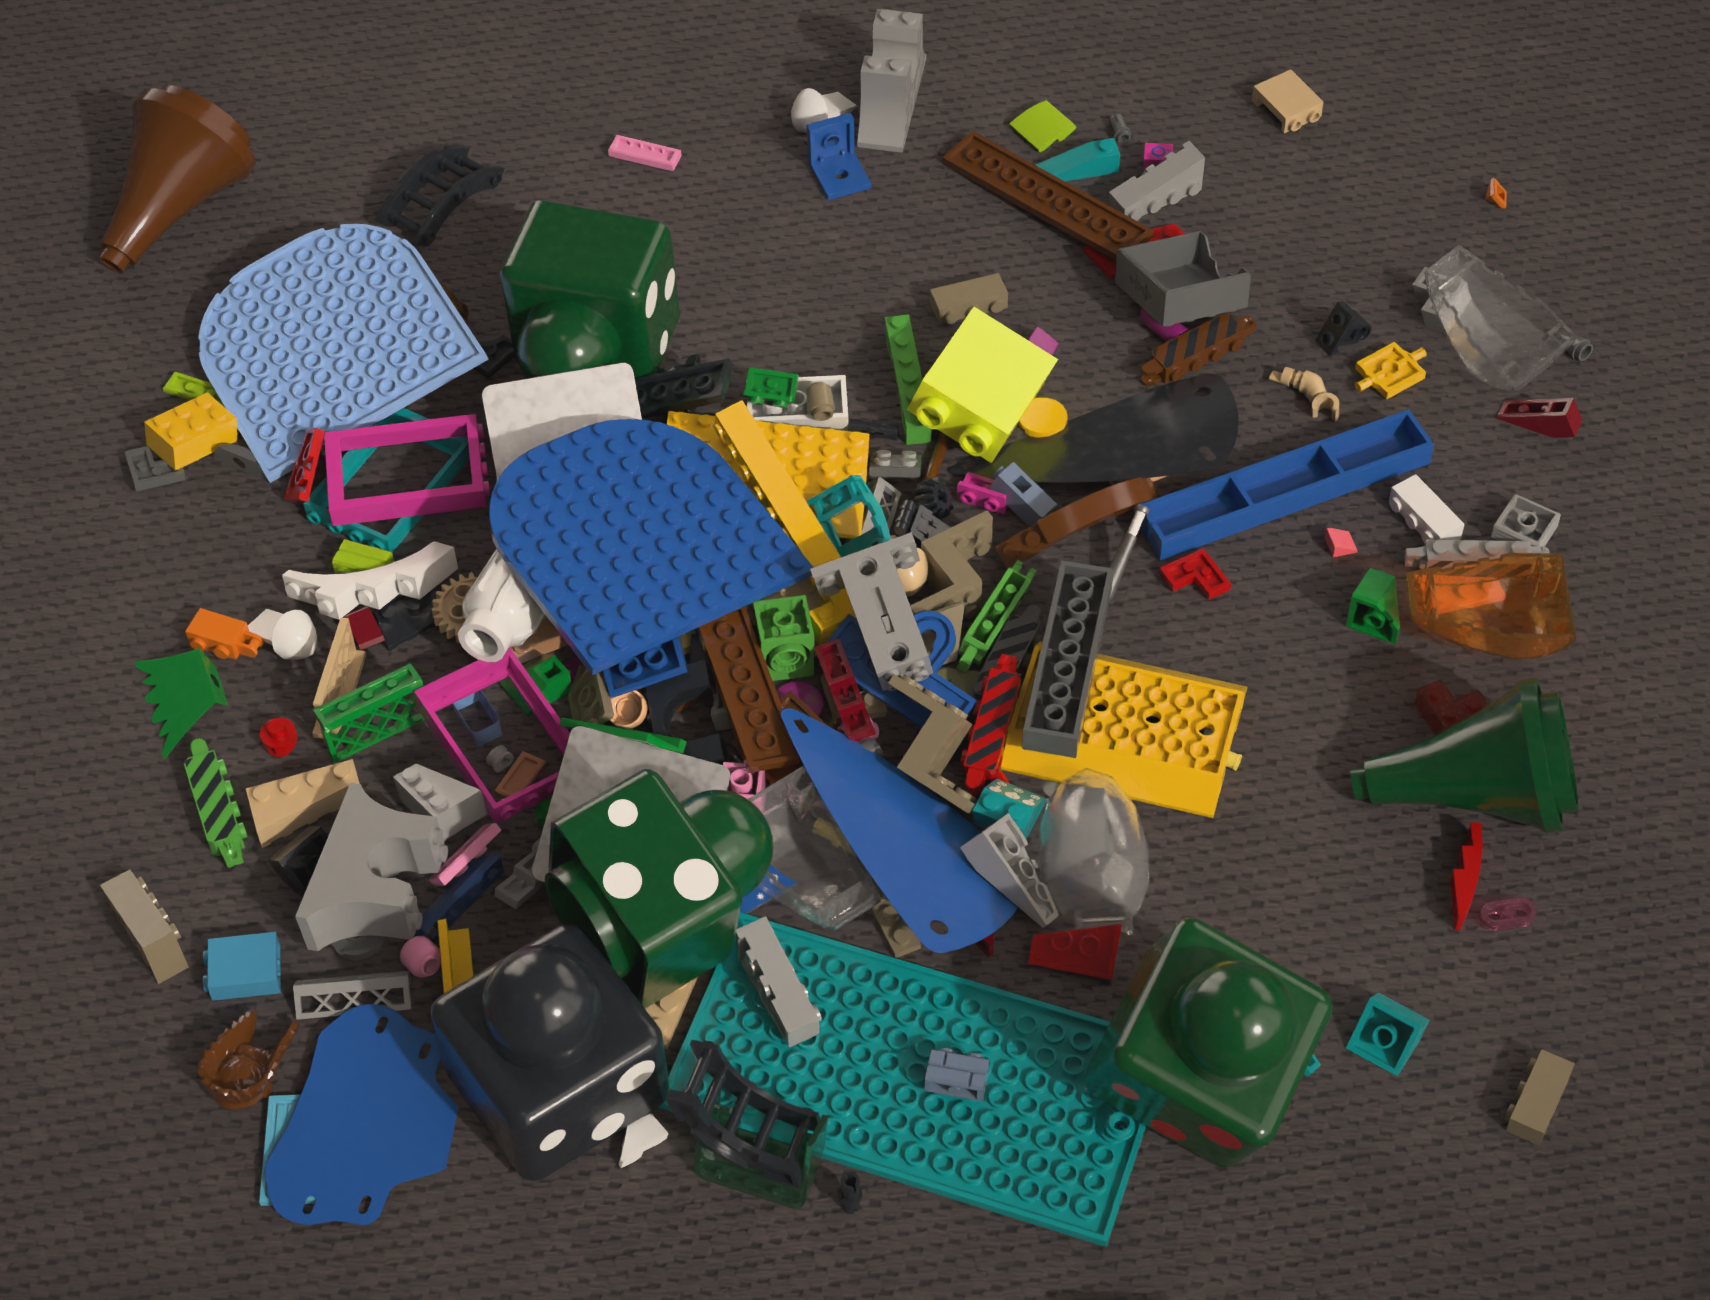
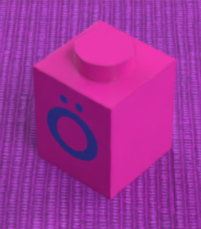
(1155, 153)

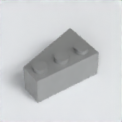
(440, 796)

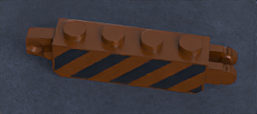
(1196, 348)

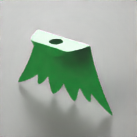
(183, 692)

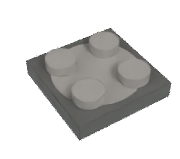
(895, 465)

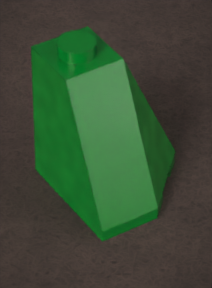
(1375, 607)

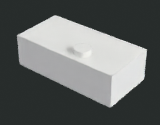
(799, 413)

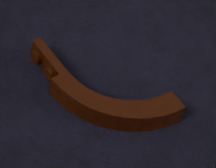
(1075, 518)

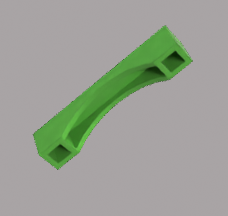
(907, 374)

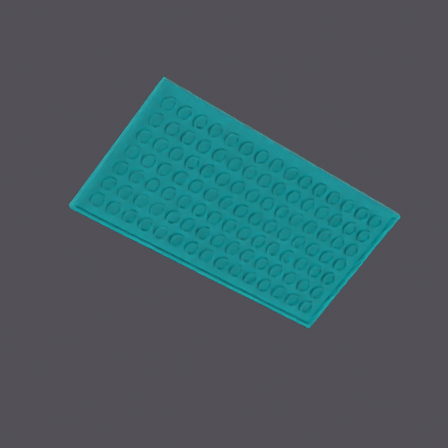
(1022, 1152)

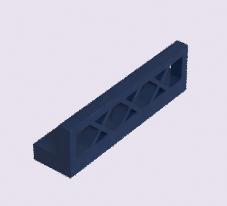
(461, 895)

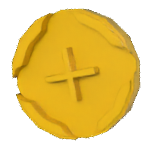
(1043, 418)

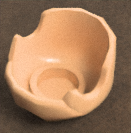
(629, 710)

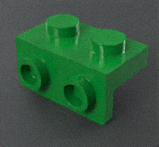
(771, 387)

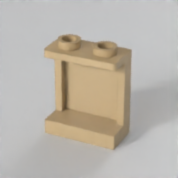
(1288, 100)

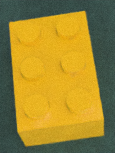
(191, 431)

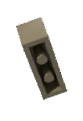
(958, 299)
(1538, 1096)

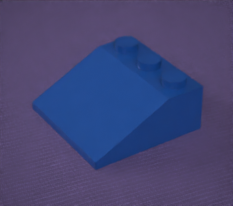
(646, 668)

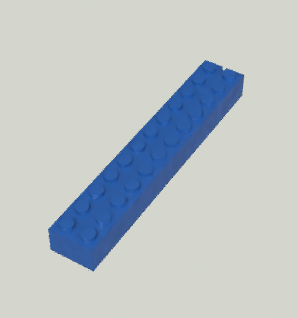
(1285, 484)

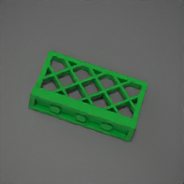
(368, 701)
(658, 741)

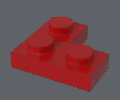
(1196, 568)

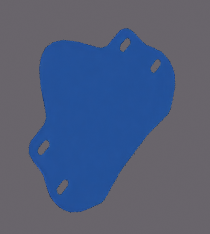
(362, 1120)

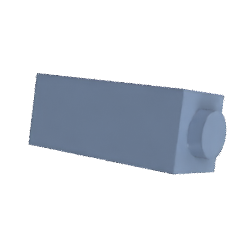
(1022, 494)

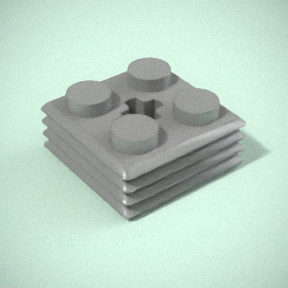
(1526, 522)

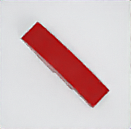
(1465, 879)

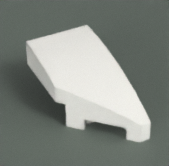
(639, 1137)

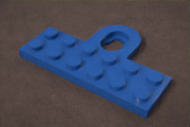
(867, 679)

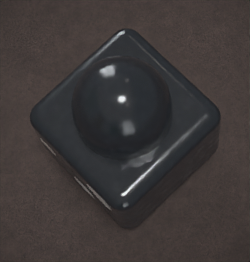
(551, 1051)

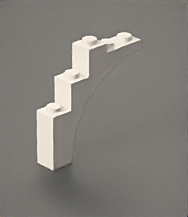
(374, 587)

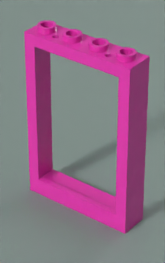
(407, 503)
(470, 680)

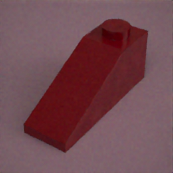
(1545, 416)

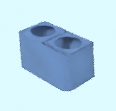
(487, 734)

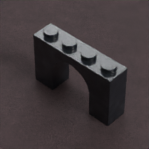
(670, 694)

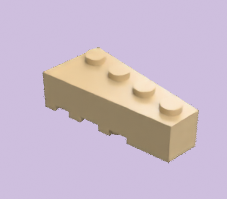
(299, 799)

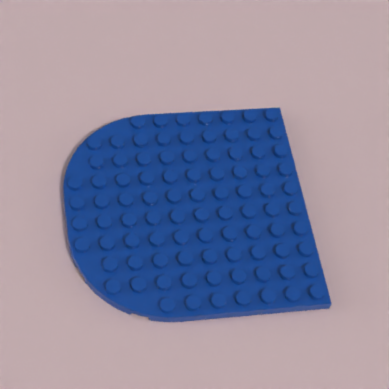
(635, 537)

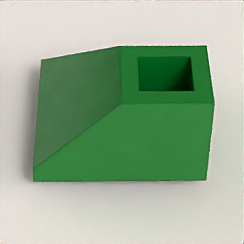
(549, 676)

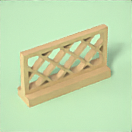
(340, 672)

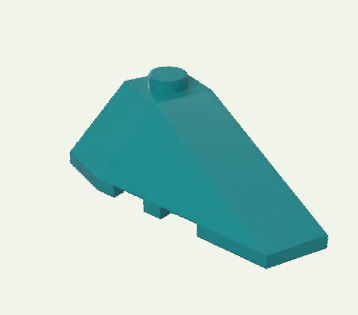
(1084, 161)

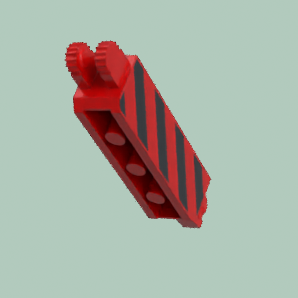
(989, 734)

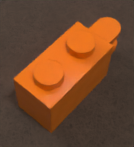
(222, 635)

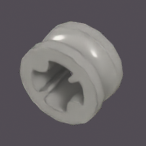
(499, 758)

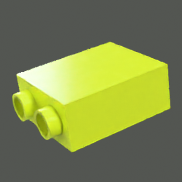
(981, 385)

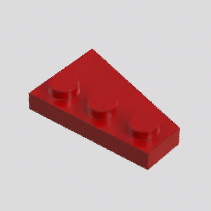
(305, 467)
(1079, 951)

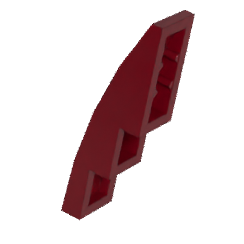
(844, 690)

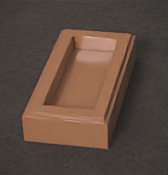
(521, 775)

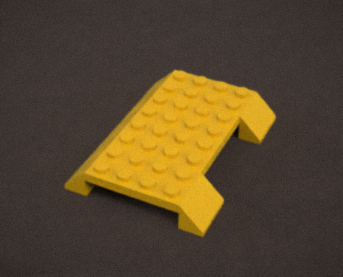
(810, 455)

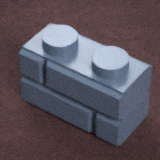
(957, 1074)

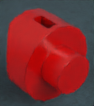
(280, 735)

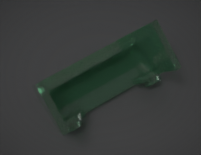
(750, 1181)

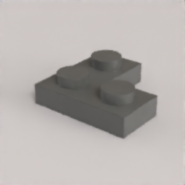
(150, 474)

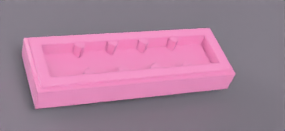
(644, 153)
(472, 848)

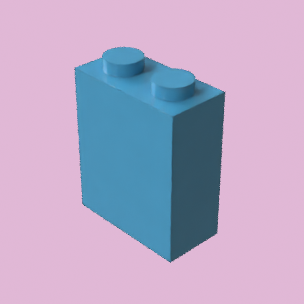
(242, 966)

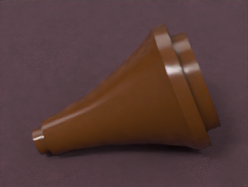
(176, 161)

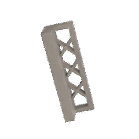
(877, 487)
(347, 984)

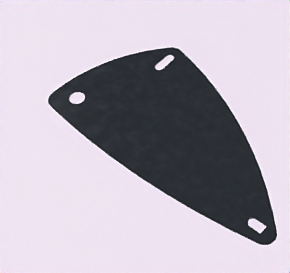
(1130, 439)

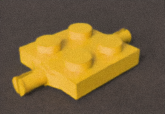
(1390, 370)

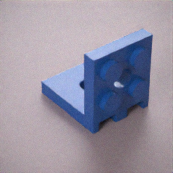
(835, 157)

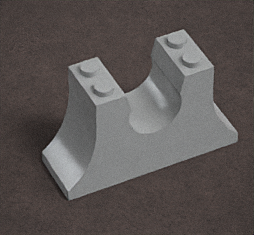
(891, 80)
(351, 880)

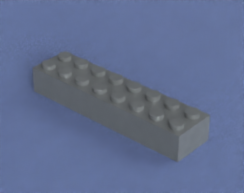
(1067, 659)

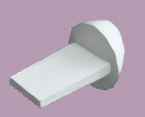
(814, 107)
(289, 633)

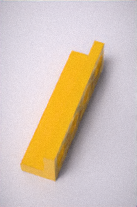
(455, 955)

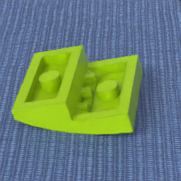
(1042, 125)

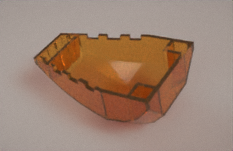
(1497, 605)

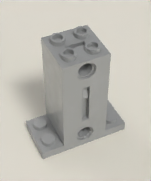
(881, 606)

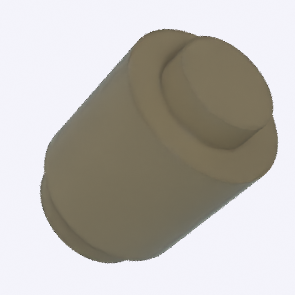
(820, 401)

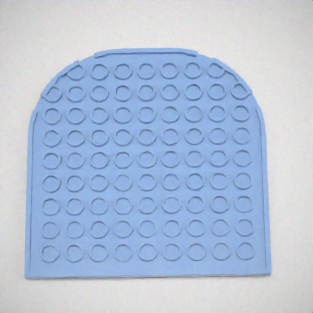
(330, 339)

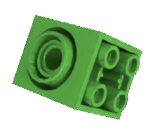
(785, 636)

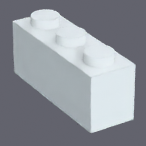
(1425, 511)

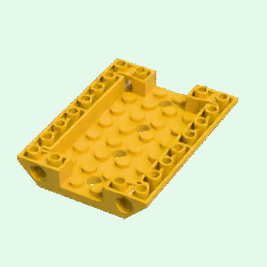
(1151, 762)

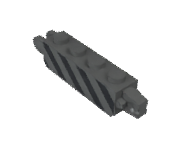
(1016, 640)

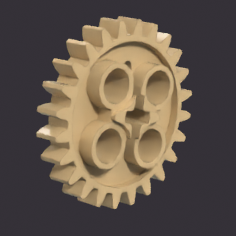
(448, 605)

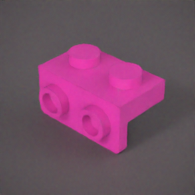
(976, 491)

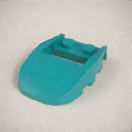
(841, 498)

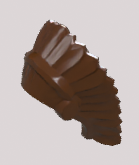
(239, 1072)

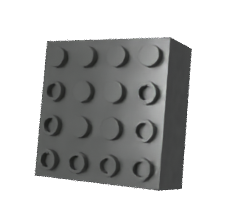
(1179, 279)

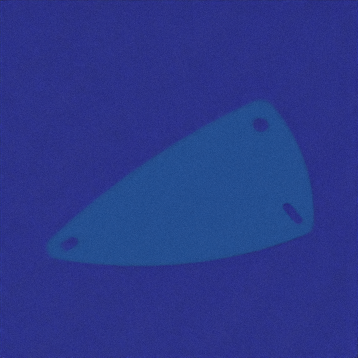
(902, 838)

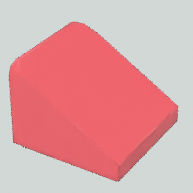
(1339, 542)

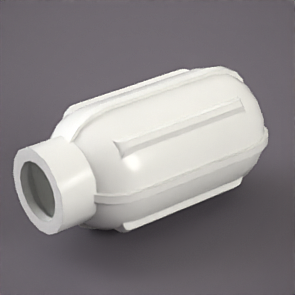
(497, 613)

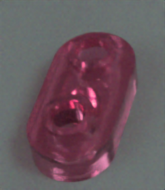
(1506, 912)

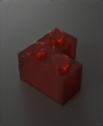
(1442, 710)

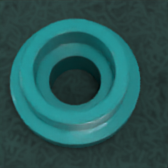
(1120, 1118)

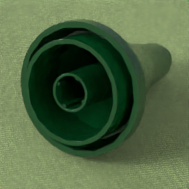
(1497, 762)

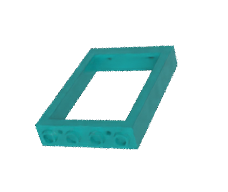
(351, 463)

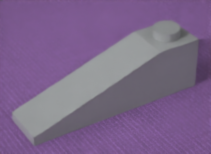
(1002, 860)

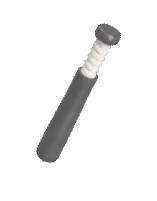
(1123, 553)

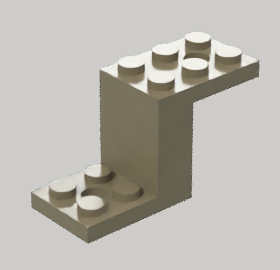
(949, 569)
(935, 743)

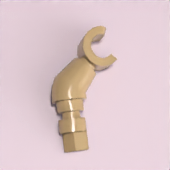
(1312, 387)

